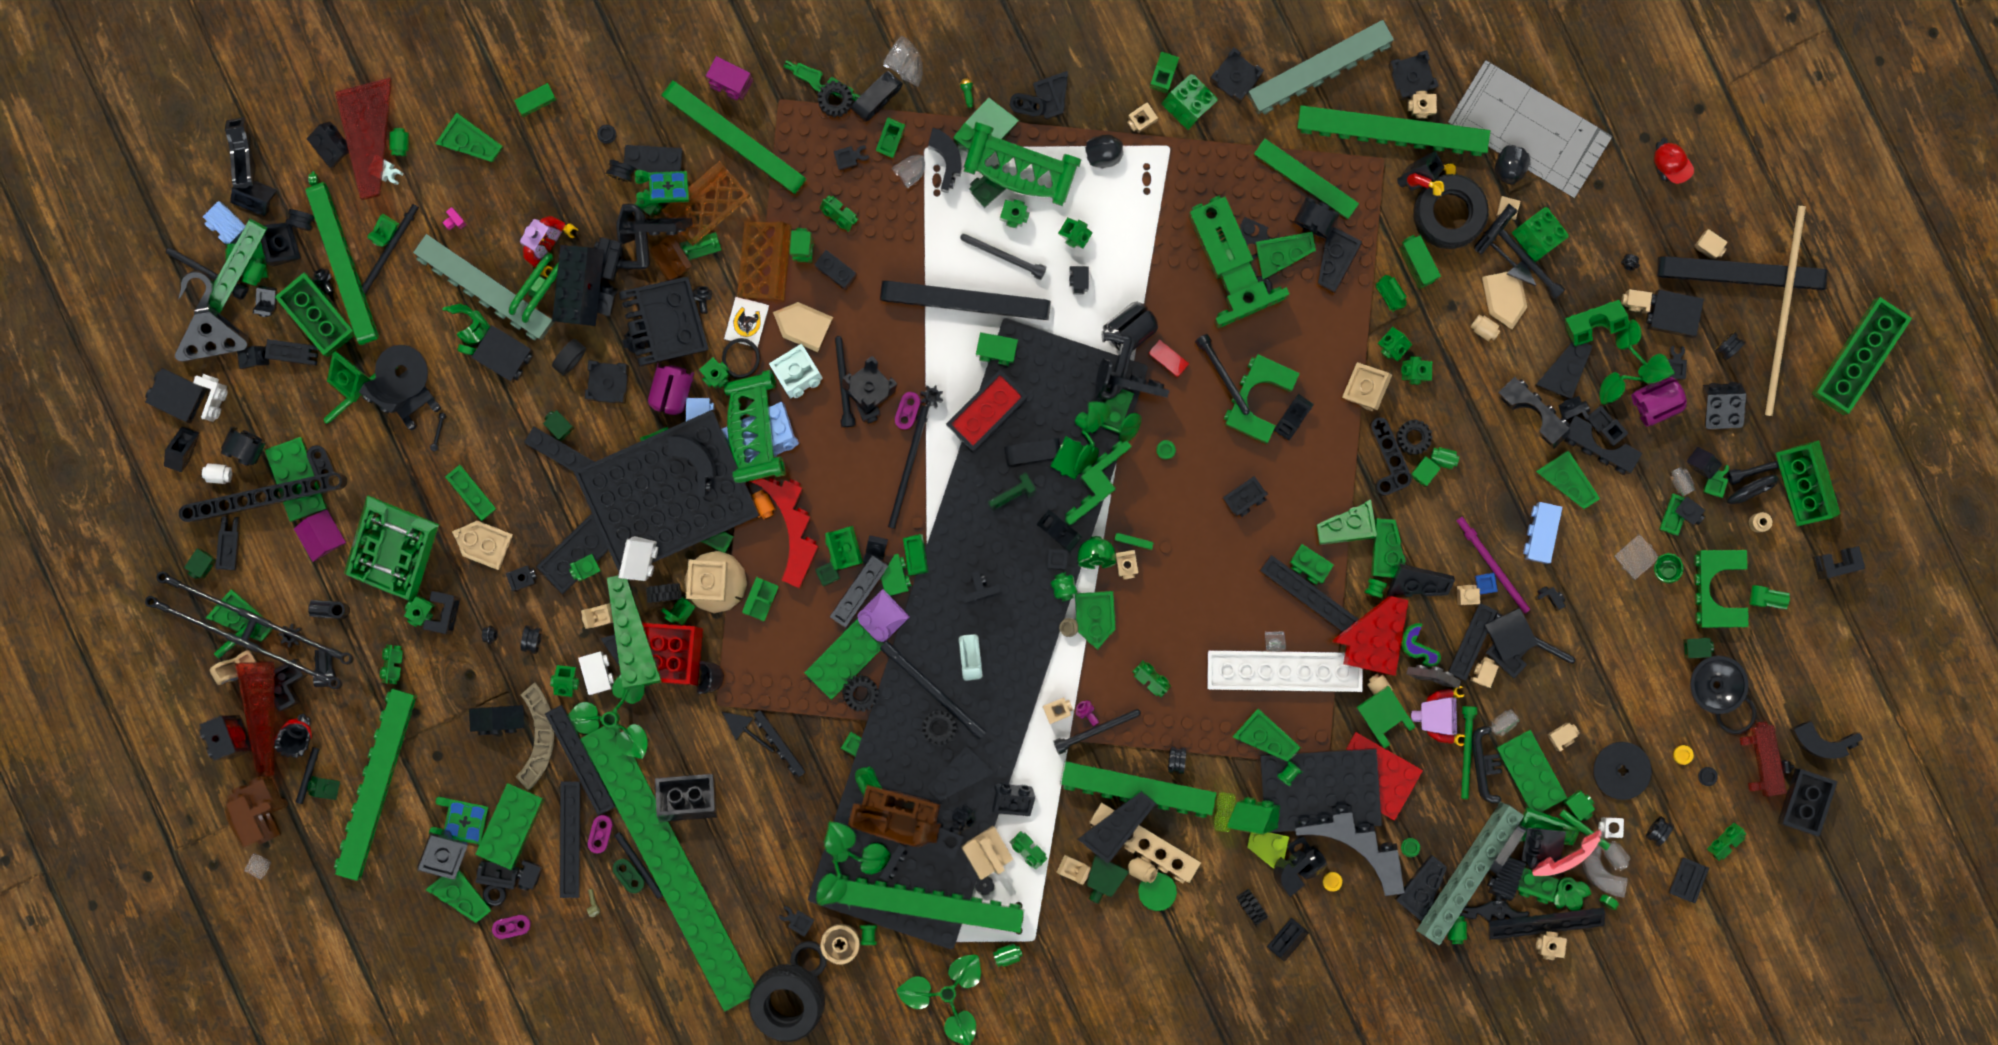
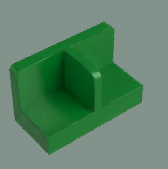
(760, 599)

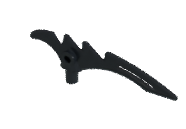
(1496, 907)

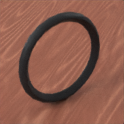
(756, 352)
(1744, 729)

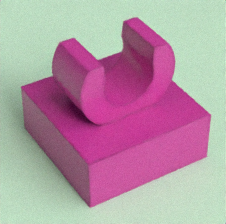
(454, 219)

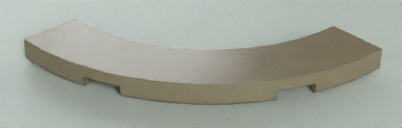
(543, 738)

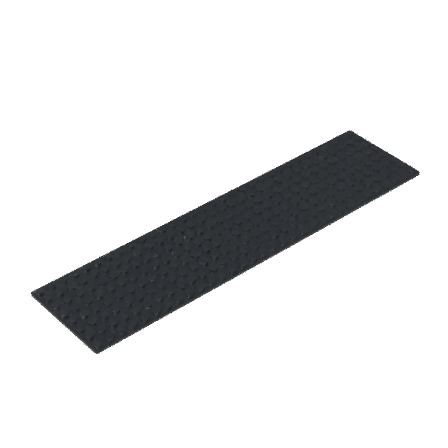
(1012, 627)

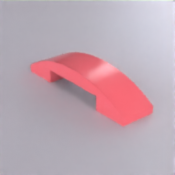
(1548, 867)

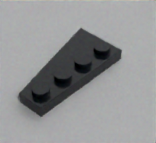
(1114, 830)

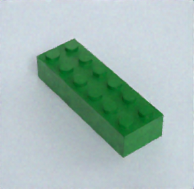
(1861, 356)

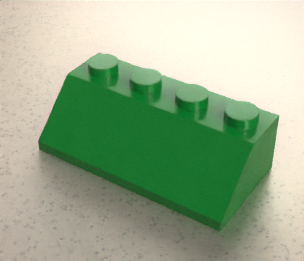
(1808, 483)

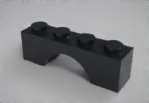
(1517, 395)
(1623, 458)

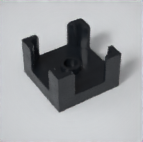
(1412, 75)
(1236, 76)
(607, 382)
(869, 386)
(1851, 562)
(448, 613)

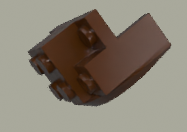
(251, 811)
(896, 817)

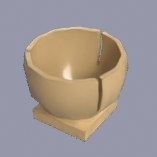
(715, 581)

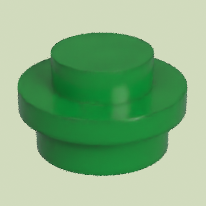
(1410, 847)

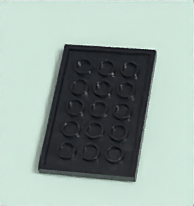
(1325, 782)

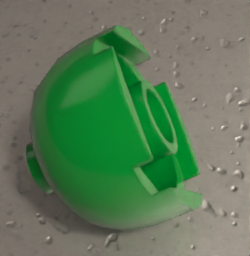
(1096, 553)

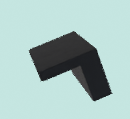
(253, 198)

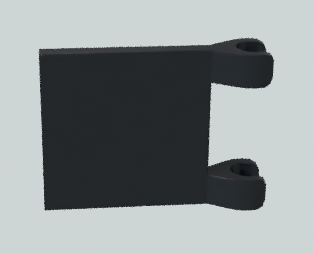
(414, 403)

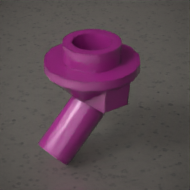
(1085, 709)

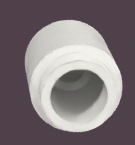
(217, 473)

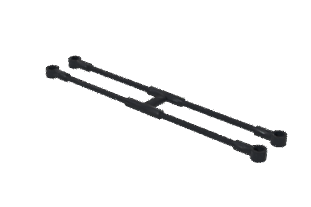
(253, 619)

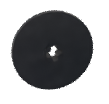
(1610, 780)

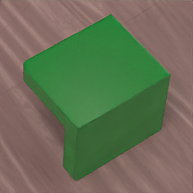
(1425, 471)

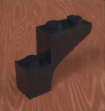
(241, 157)

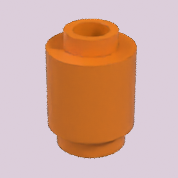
(763, 504)

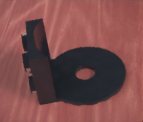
(387, 388)

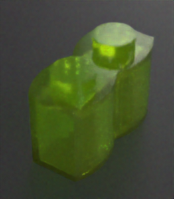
(1224, 805)

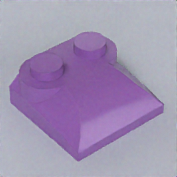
(882, 616)

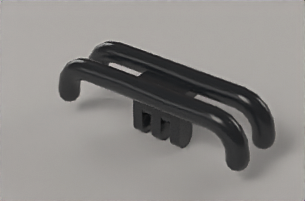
(1484, 765)

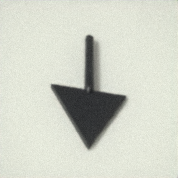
(1519, 271)
(738, 724)

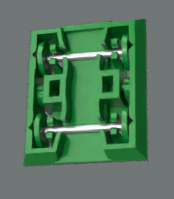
(393, 548)

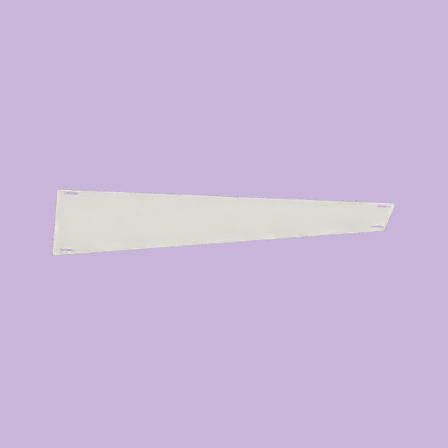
(1119, 269)

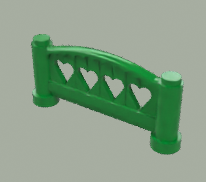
(1060, 171)
(764, 463)

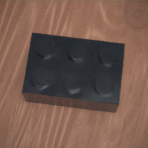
(686, 797)
(1807, 802)

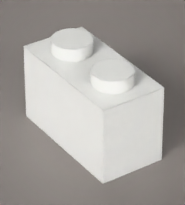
(596, 673)

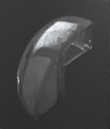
(905, 60)

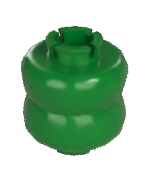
(1064, 586)

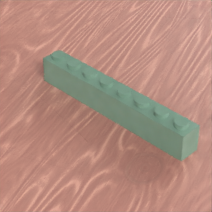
(1324, 65)
(481, 285)

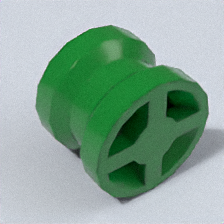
(1375, 588)

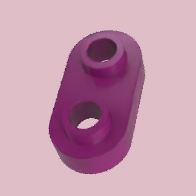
(906, 410)
(599, 833)
(512, 926)

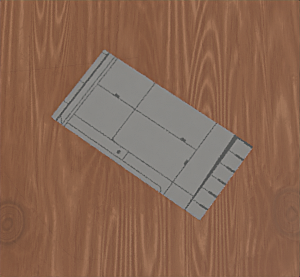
(1534, 122)

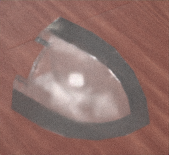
(910, 169)

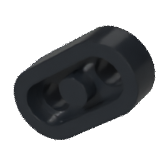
(1029, 104)
(320, 464)

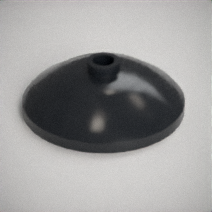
(1731, 680)

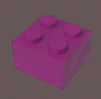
(729, 78)

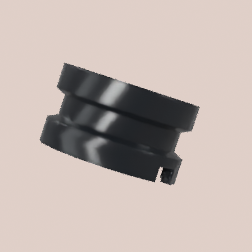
(620, 171)
(300, 220)
(1730, 346)
(531, 639)
(1177, 760)
(1659, 831)

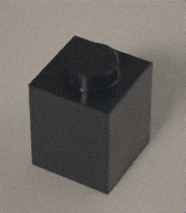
(1704, 463)

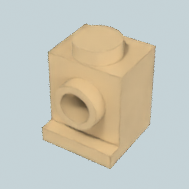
(1145, 112)
(1637, 300)
(1130, 557)
(1468, 595)
(1485, 672)
(1052, 716)
(1563, 735)

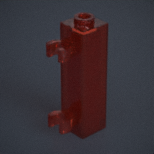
(1767, 760)

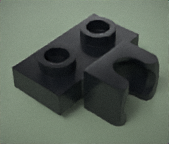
(1511, 666)

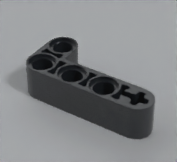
(1386, 454)

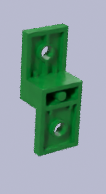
(1097, 482)

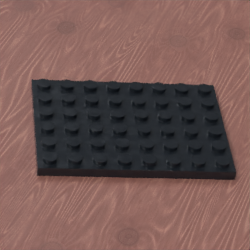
(656, 494)

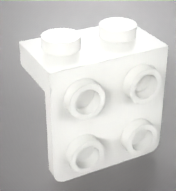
(217, 395)

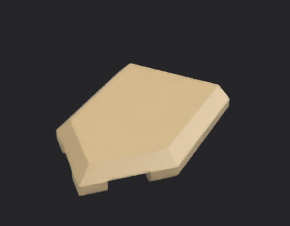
(1505, 298)
(803, 325)
(483, 543)

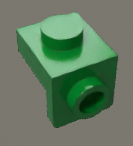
(383, 230)
(679, 612)

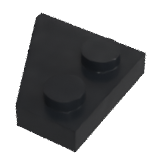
(1053, 92)

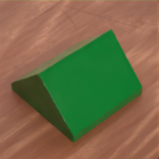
(346, 377)

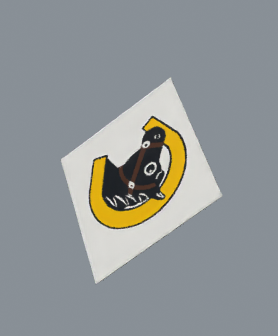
(746, 321)

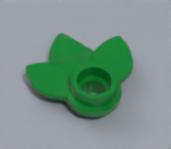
(1573, 896)

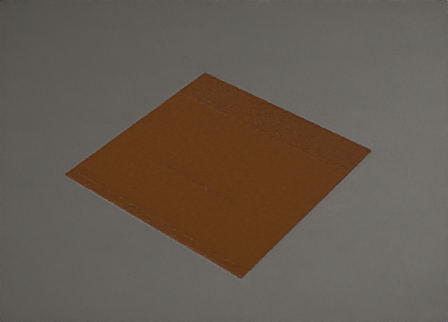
(1203, 574)

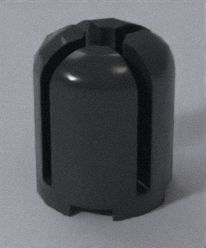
(1133, 322)

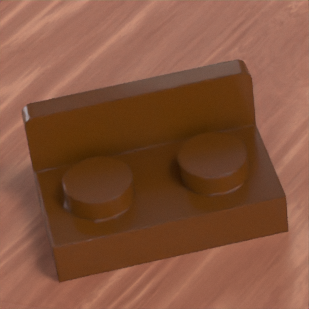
(670, 258)

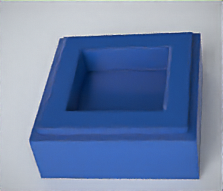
(1486, 583)

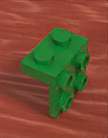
(1189, 101)
(1540, 234)

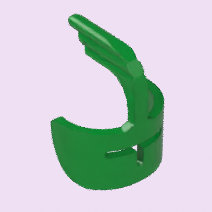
(468, 335)

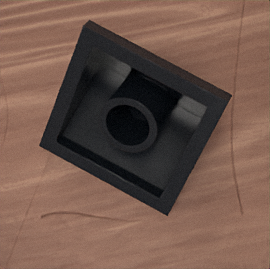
(279, 244)

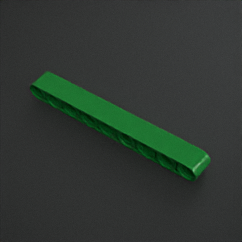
(733, 137)
(342, 263)

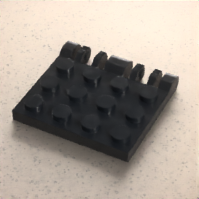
(667, 319)

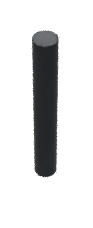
(307, 775)

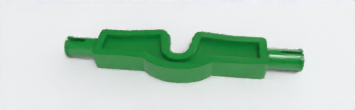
(813, 77)

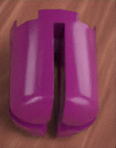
(678, 391)
(1659, 401)

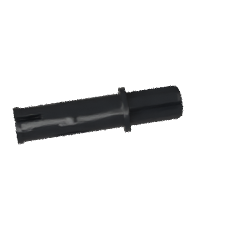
(1493, 231)

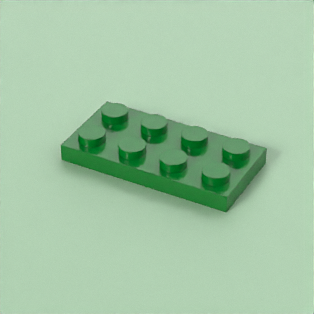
(291, 463)
(843, 659)
(1531, 772)

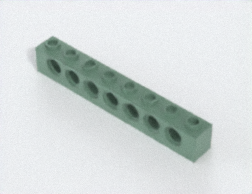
(1470, 873)

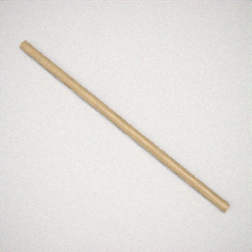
(1785, 310)

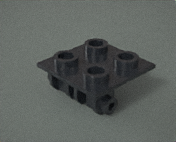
(1541, 845)

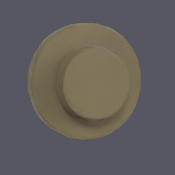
(1069, 627)

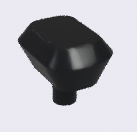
(1786, 767)

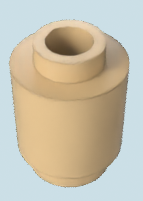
(1485, 328)
(1754, 522)
(1377, 683)
(1142, 870)

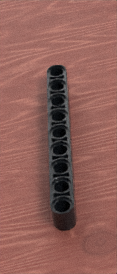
(1740, 273)
(965, 300)
(254, 500)

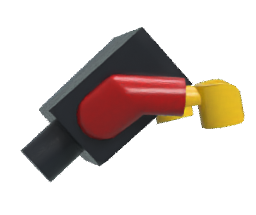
(1424, 173)

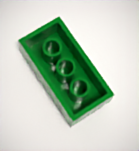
(315, 314)
(510, 826)

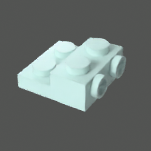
(796, 371)

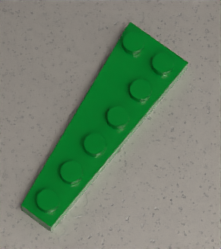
(634, 651)

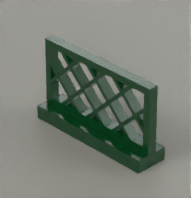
(1024, 487)

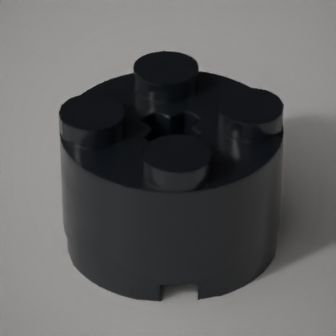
(1316, 218)
(243, 446)

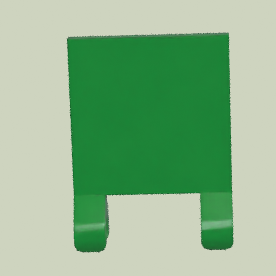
(1384, 712)

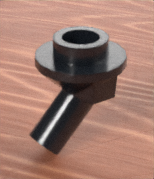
(322, 276)
(702, 294)

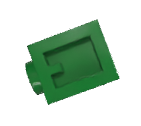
(584, 568)

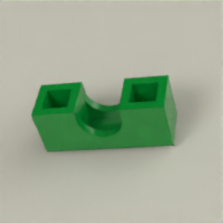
(802, 245)
(1609, 315)

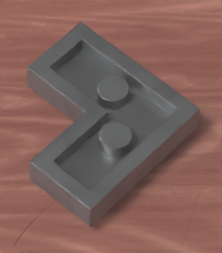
(1435, 674)

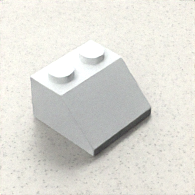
(638, 559)

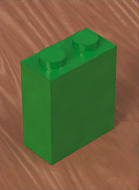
(1419, 261)

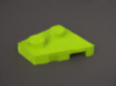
(1268, 846)

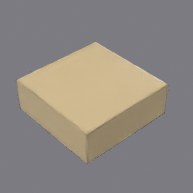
(1504, 201)

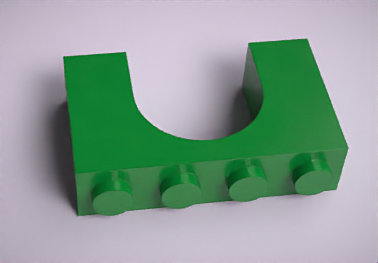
(1261, 371)
(1709, 613)

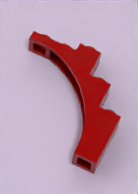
(800, 551)

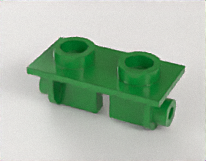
(831, 208)
(705, 246)
(390, 657)
(1159, 683)
(1021, 845)
(1720, 847)

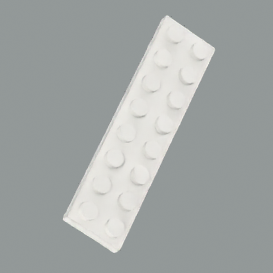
(1281, 671)

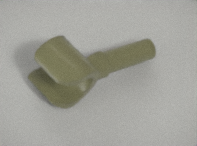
(594, 909)

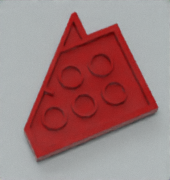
(1376, 637)
(1395, 776)

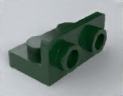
(985, 190)

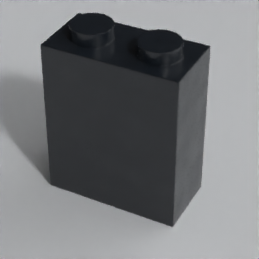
(1675, 313)
(503, 354)
(175, 395)

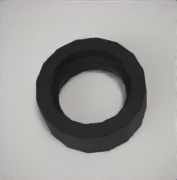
(569, 357)
(813, 945)

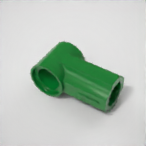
(1764, 597)

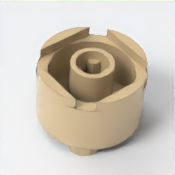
(835, 953)

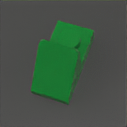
(890, 137)

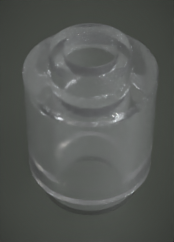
(1682, 481)
(1504, 723)
(1617, 856)

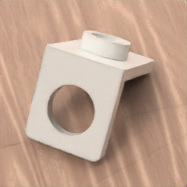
(1604, 827)

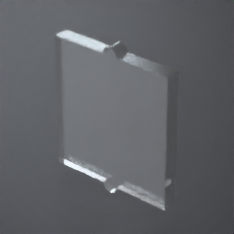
(1636, 556)

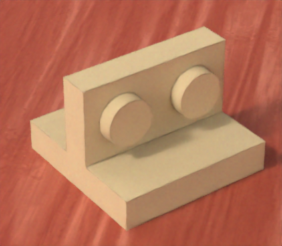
(1367, 386)
(987, 853)

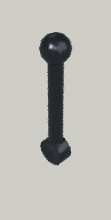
(434, 447)

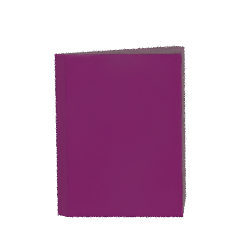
(319, 535)

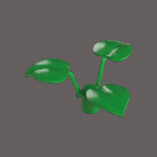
(1655, 370)
(1090, 422)
(631, 741)
(836, 843)
(967, 973)

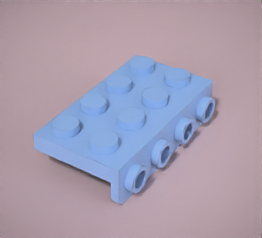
(781, 429)

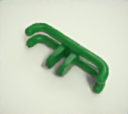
(535, 287)

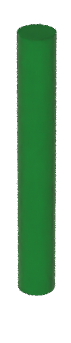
(229, 644)
(1583, 828)

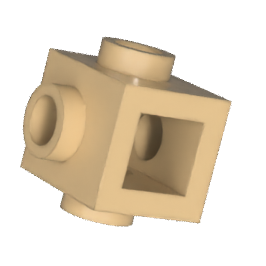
(1427, 101)
(1558, 945)

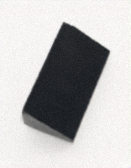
(1287, 939)

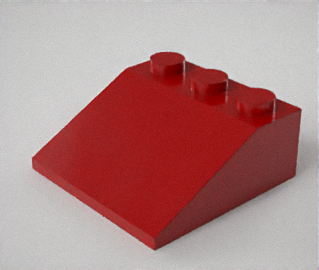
(676, 652)

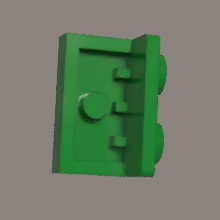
(843, 548)

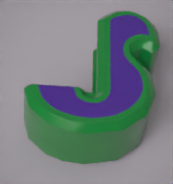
(1417, 650)

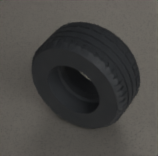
(1452, 238)
(772, 1022)

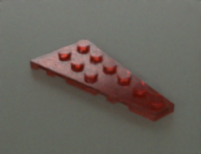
(365, 121)
(257, 694)

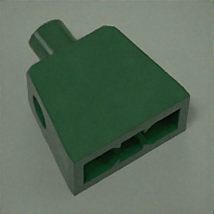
(1104, 878)

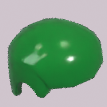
(1668, 568)

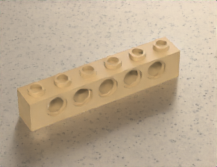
(1189, 864)

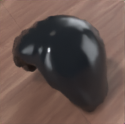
(1104, 151)
(1512, 164)
(711, 677)

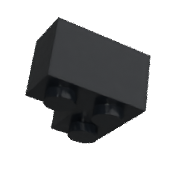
(284, 678)
(494, 719)

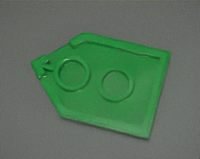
(1095, 616)

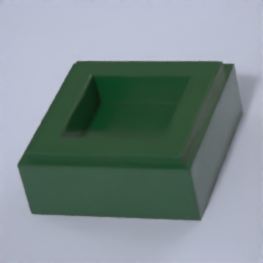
(827, 574)

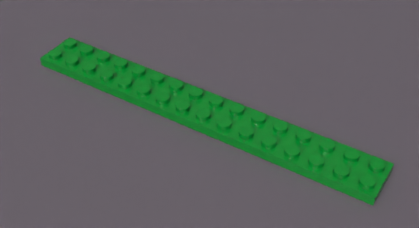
(670, 869)

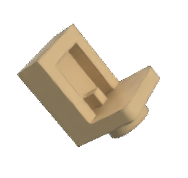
(597, 616)
(1074, 870)

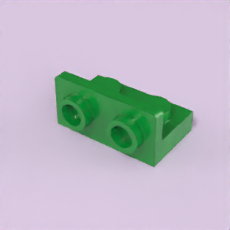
(1119, 407)
(1310, 564)
(1540, 886)

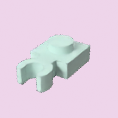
(389, 173)

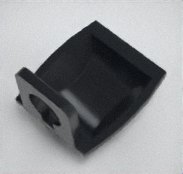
(1318, 861)

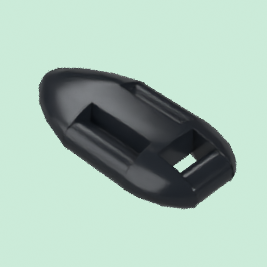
(1753, 489)

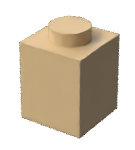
(1711, 245)

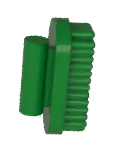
(1391, 292)
(866, 776)

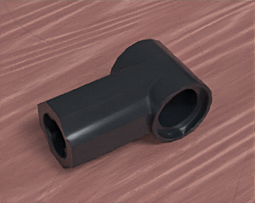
(327, 609)
(323, 665)

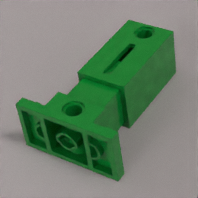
(1231, 261)

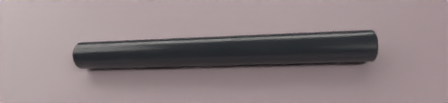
(638, 864)

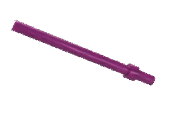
(1471, 534)

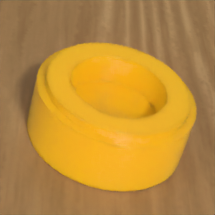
(1683, 755)
(1332, 881)

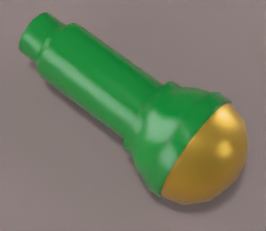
(966, 85)

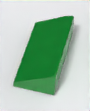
(535, 100)

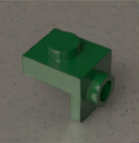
(323, 788)

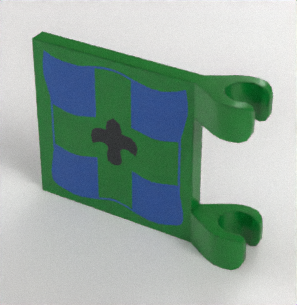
(663, 187)
(463, 820)

